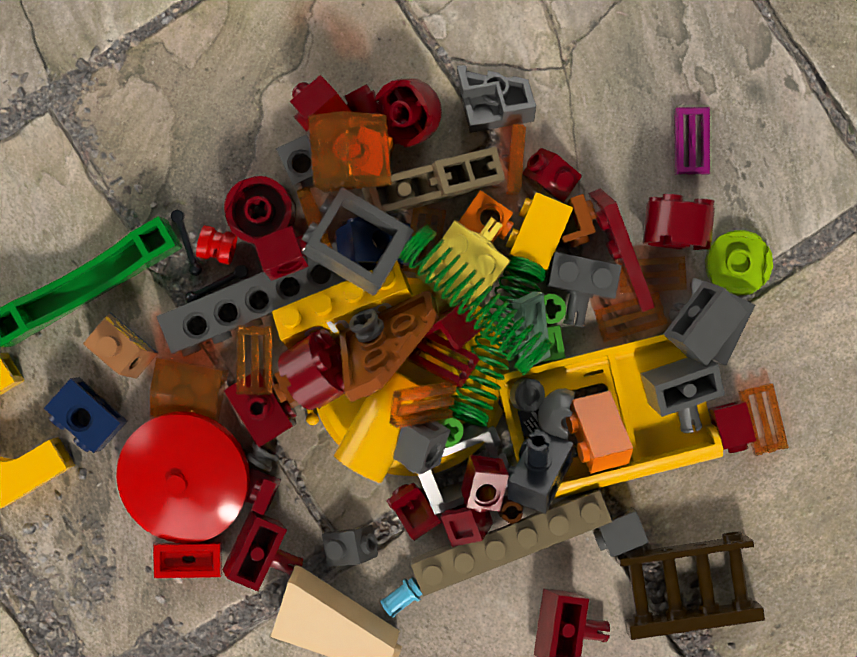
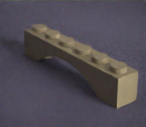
(511, 542)

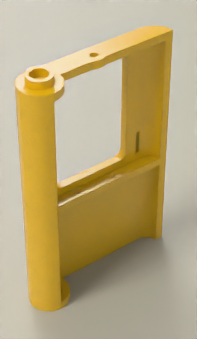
(655, 439)

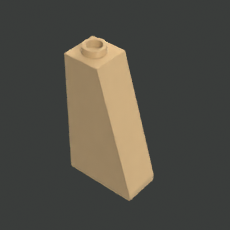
(330, 622)

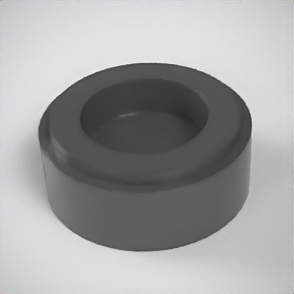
(527, 394)

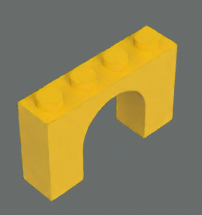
(37, 466)

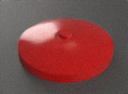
(183, 477)

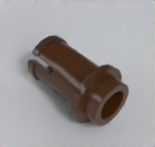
(514, 517)

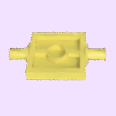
(477, 251)

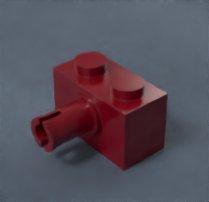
(315, 99)
(262, 414)
(258, 551)
(565, 625)

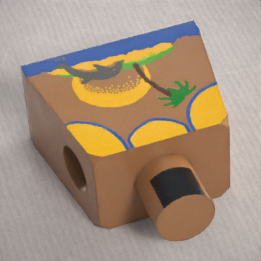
(120, 347)

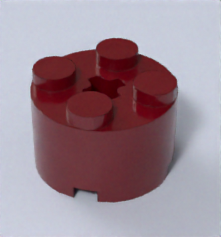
(255, 192)
(679, 223)
(313, 370)

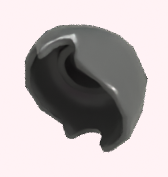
(554, 411)

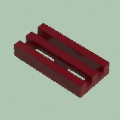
(444, 344)

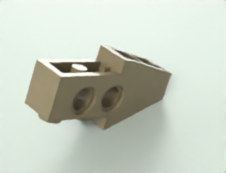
(437, 181)

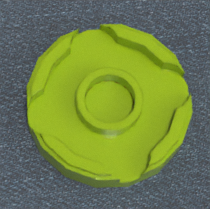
(739, 262)

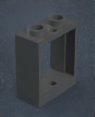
(319, 252)
(452, 496)

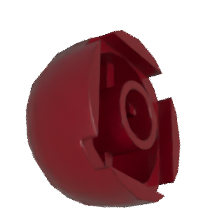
(410, 109)

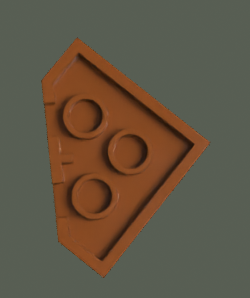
(373, 363)

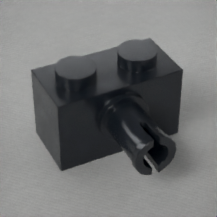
(539, 470)

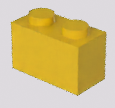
(540, 229)

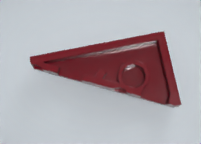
(620, 246)

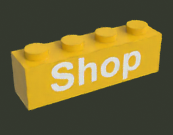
(337, 306)

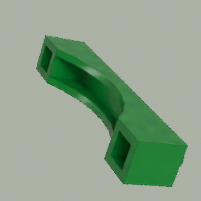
(106, 271)

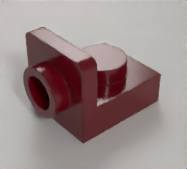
(261, 490)

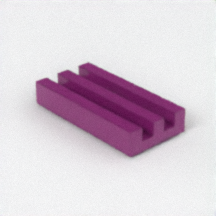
(679, 140)

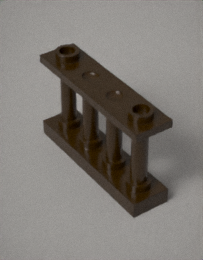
(709, 614)

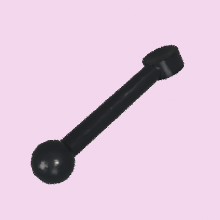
(178, 217)
(240, 271)

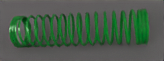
(411, 251)
(525, 272)

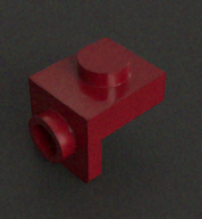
(552, 174)
(413, 510)

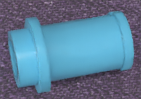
(402, 597)

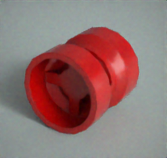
(216, 245)

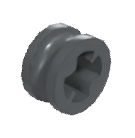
(366, 325)
(262, 457)

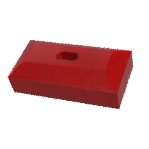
(170, 562)

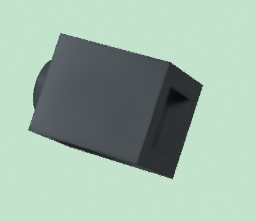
(290, 153)
(421, 446)
(622, 533)

